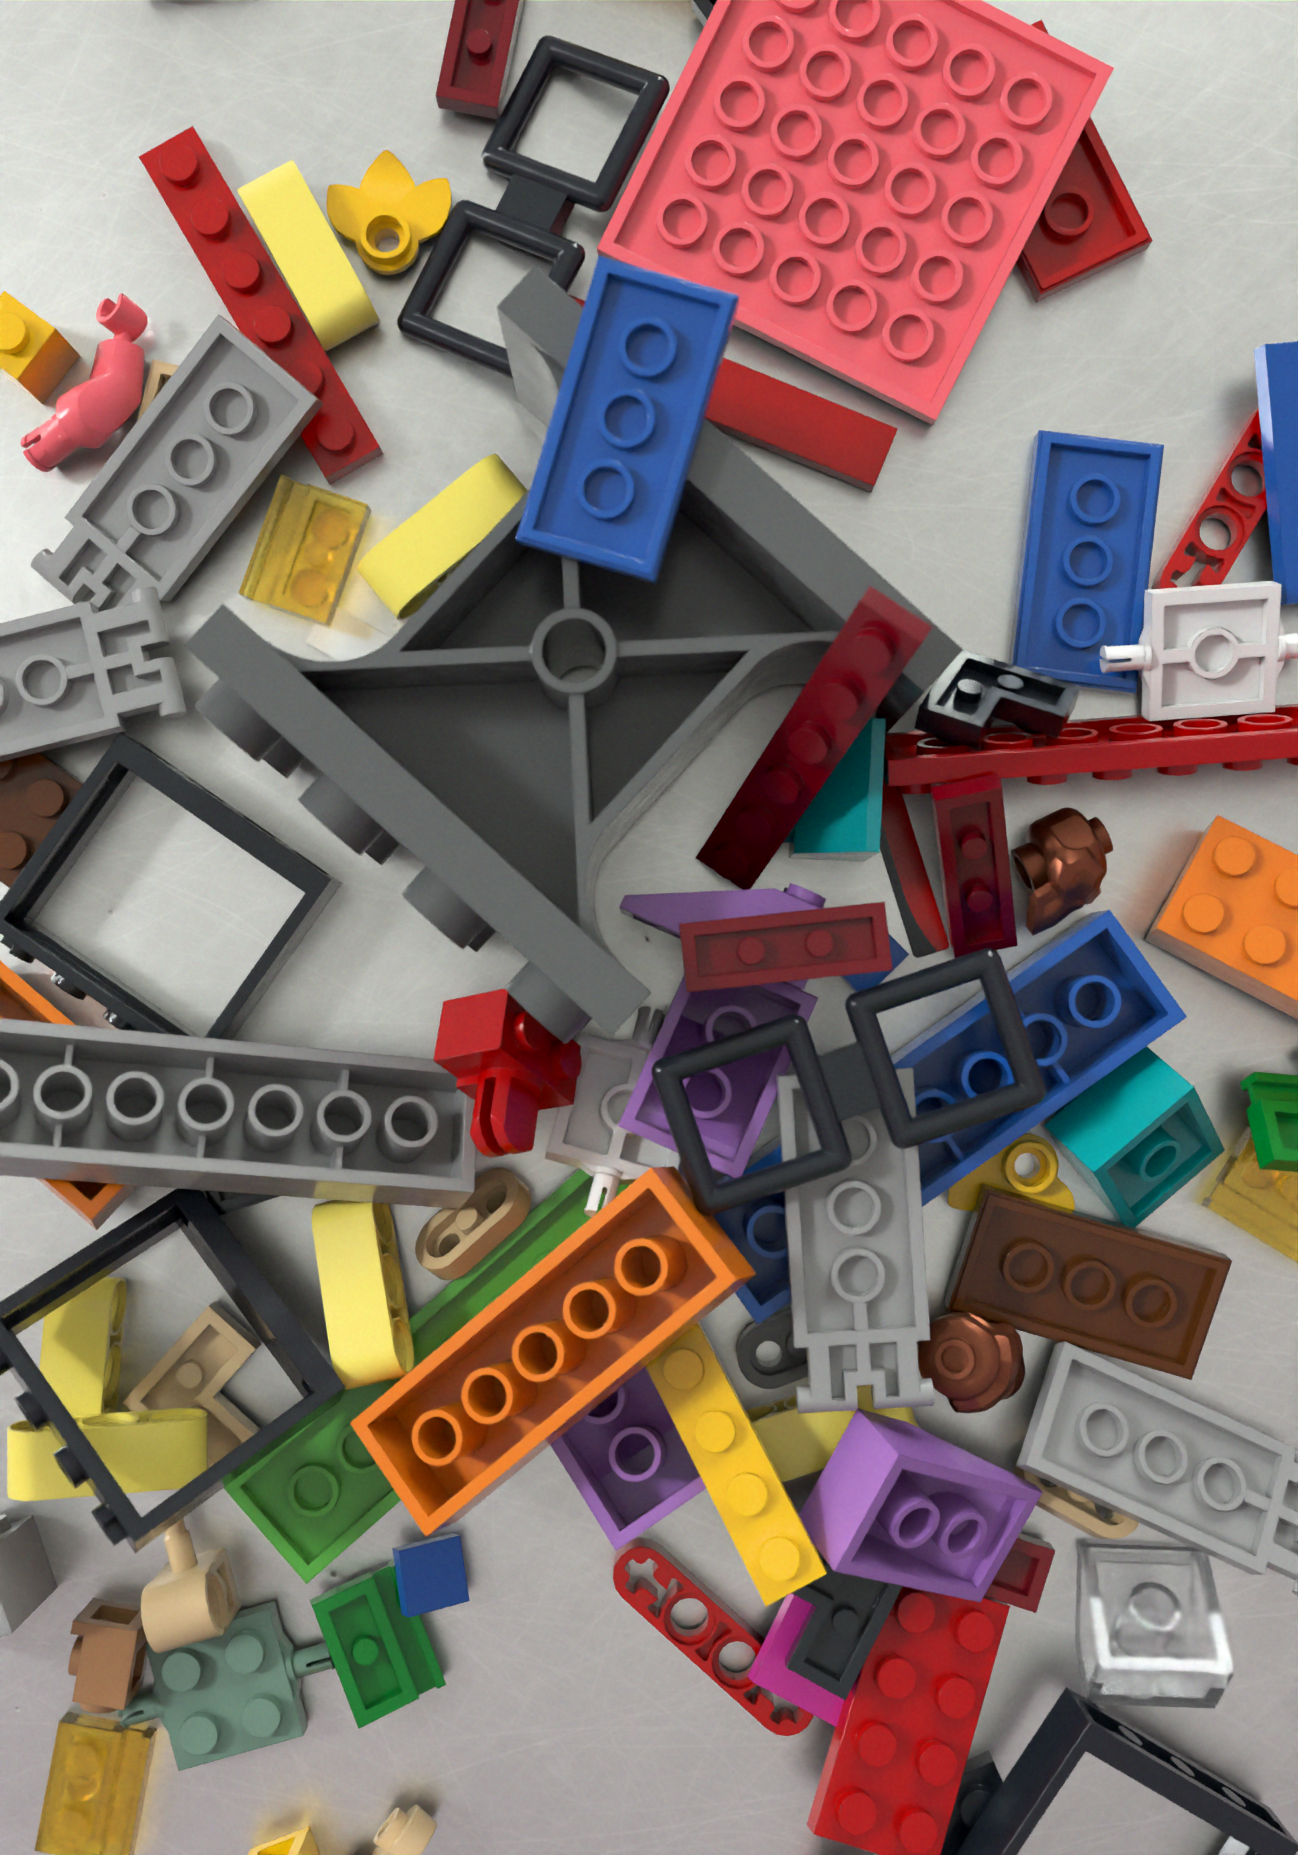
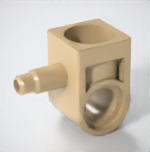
(190, 1595)

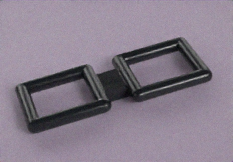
(537, 194)
(848, 1081)

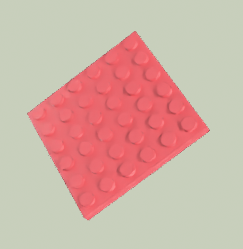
(858, 177)

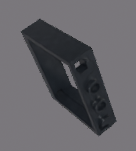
(71, 836)
(253, 1297)
(1082, 1726)

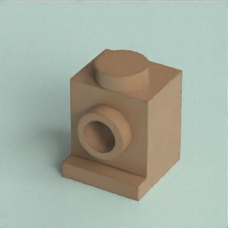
(107, 1655)

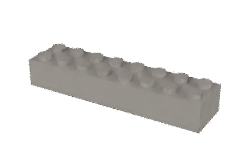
(231, 1116)

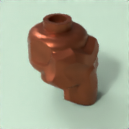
(1061, 865)
(972, 1361)

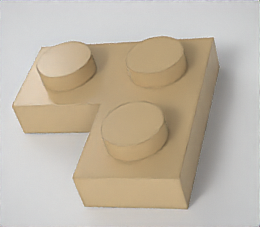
(194, 1375)

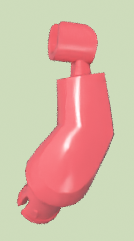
(102, 404)

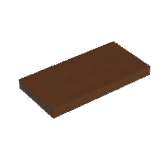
(1087, 1281)

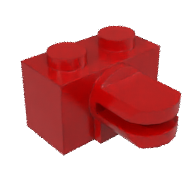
(506, 1067)

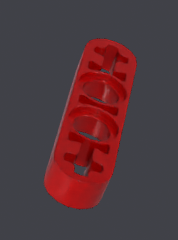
(1223, 503)
(706, 1641)

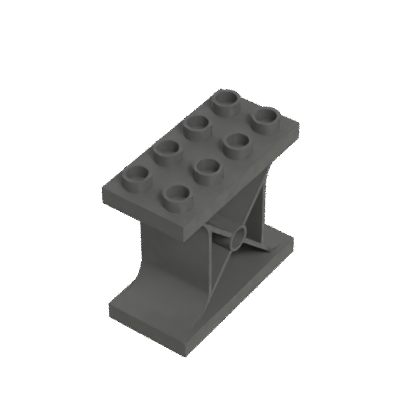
(529, 780)

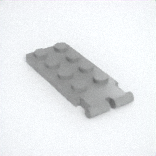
(180, 473)
(83, 672)
(856, 1262)
(1165, 1462)

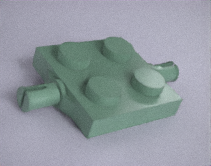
(229, 1689)

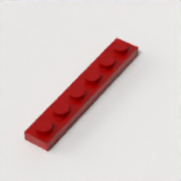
(258, 297)

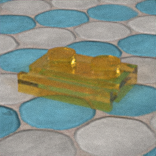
(305, 551)
(1257, 1199)
(95, 1787)

